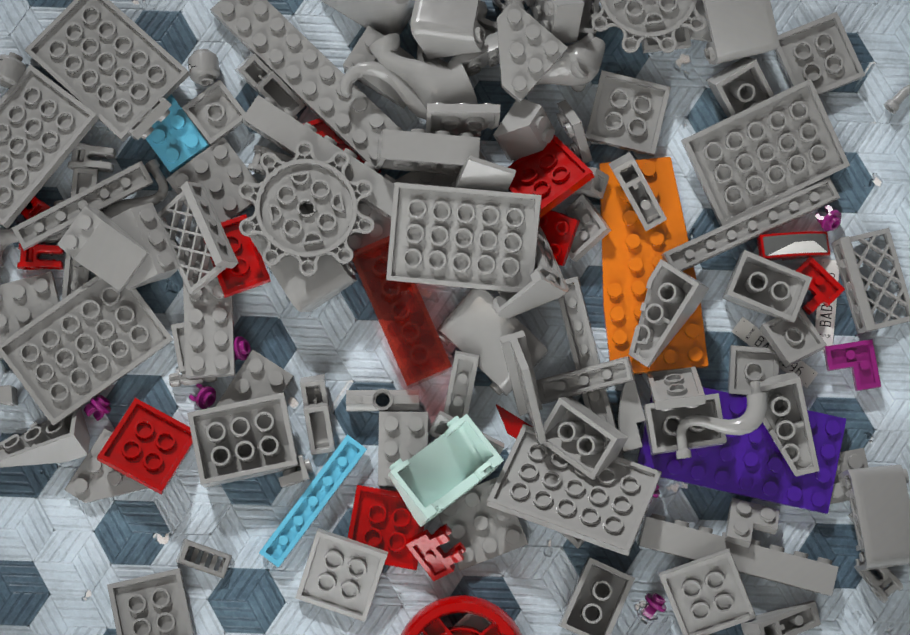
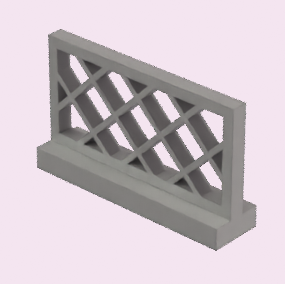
(207, 226)
(854, 285)
(523, 380)

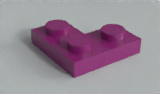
(860, 358)

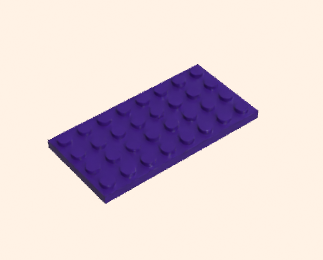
(753, 463)

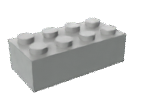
(425, 151)

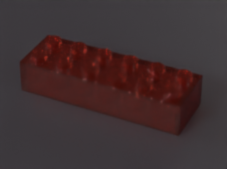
(401, 317)

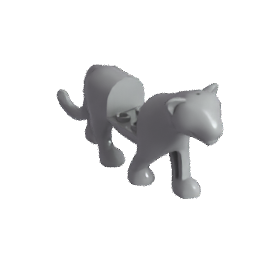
(438, 81)

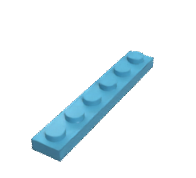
(313, 501)

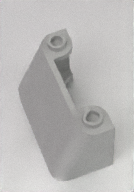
(381, 15)
(447, 27)
(739, 29)
(545, 287)
(312, 291)
(477, 329)
(880, 515)

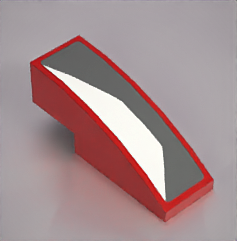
(793, 245)

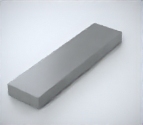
(585, 380)

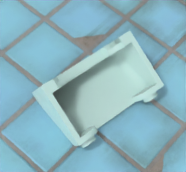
(444, 469)

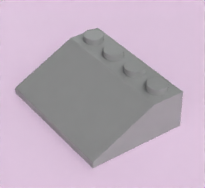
(243, 440)

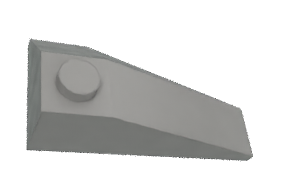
(667, 306)
(789, 422)
(47, 443)

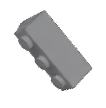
(146, 229)
(582, 437)

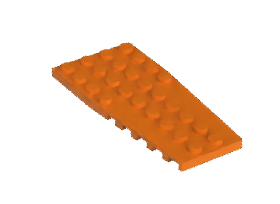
(630, 259)

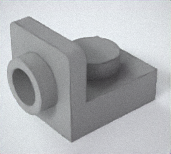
(292, 476)

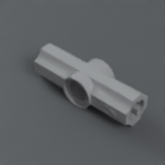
(366, 400)

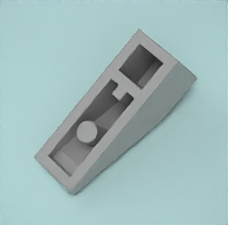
(637, 191)
(784, 621)

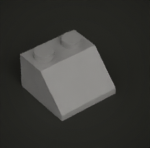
(524, 130)

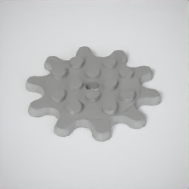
(648, 20)
(310, 182)

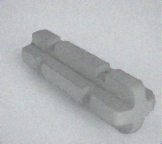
(177, 379)

